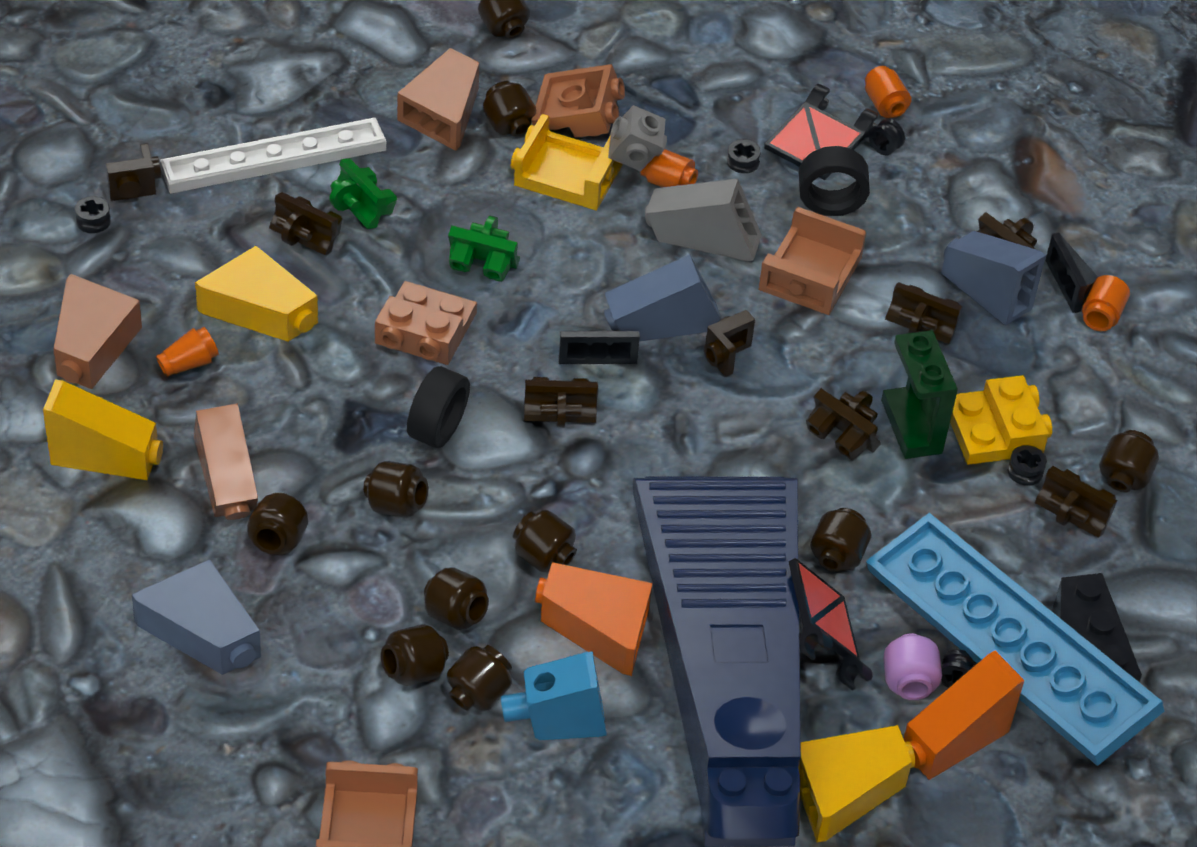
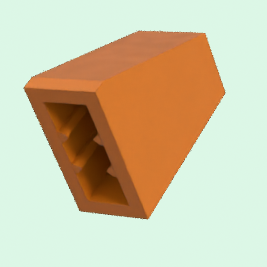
(596, 612)
(965, 716)

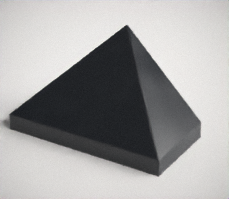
(1070, 272)
(598, 347)

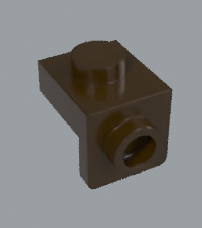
(134, 176)
(728, 338)

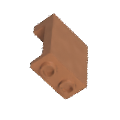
(813, 261)
(368, 805)

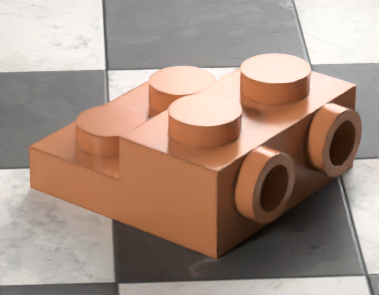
(581, 100)
(424, 322)

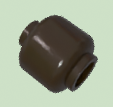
(504, 16)
(509, 108)
(1129, 461)
(396, 489)
(277, 524)
(840, 539)
(544, 540)
(456, 598)
(414, 655)
(479, 678)

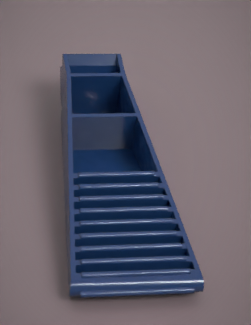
(731, 643)

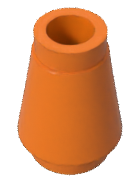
(188, 352)

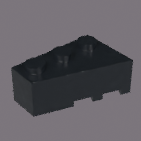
(1090, 611)

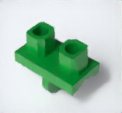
(358, 192)
(486, 244)

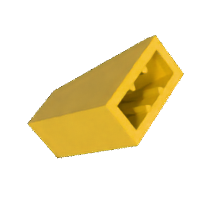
(258, 296)
(98, 434)
(851, 776)

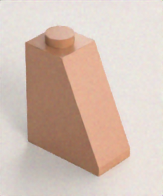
(441, 98)
(93, 330)
(225, 461)

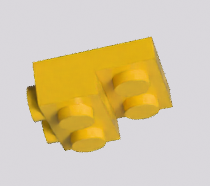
(999, 420)

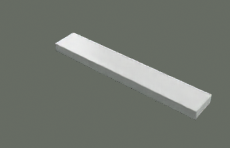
(272, 155)

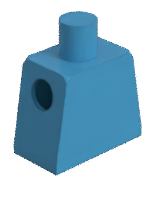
(560, 699)

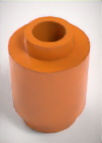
(887, 92)
(670, 170)
(1105, 302)

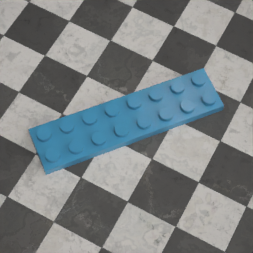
(987, 611)

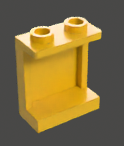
(563, 166)

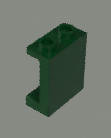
(924, 407)

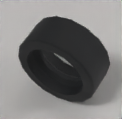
(832, 160)
(438, 407)

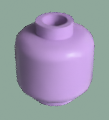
(912, 666)

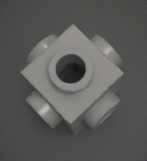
(637, 138)

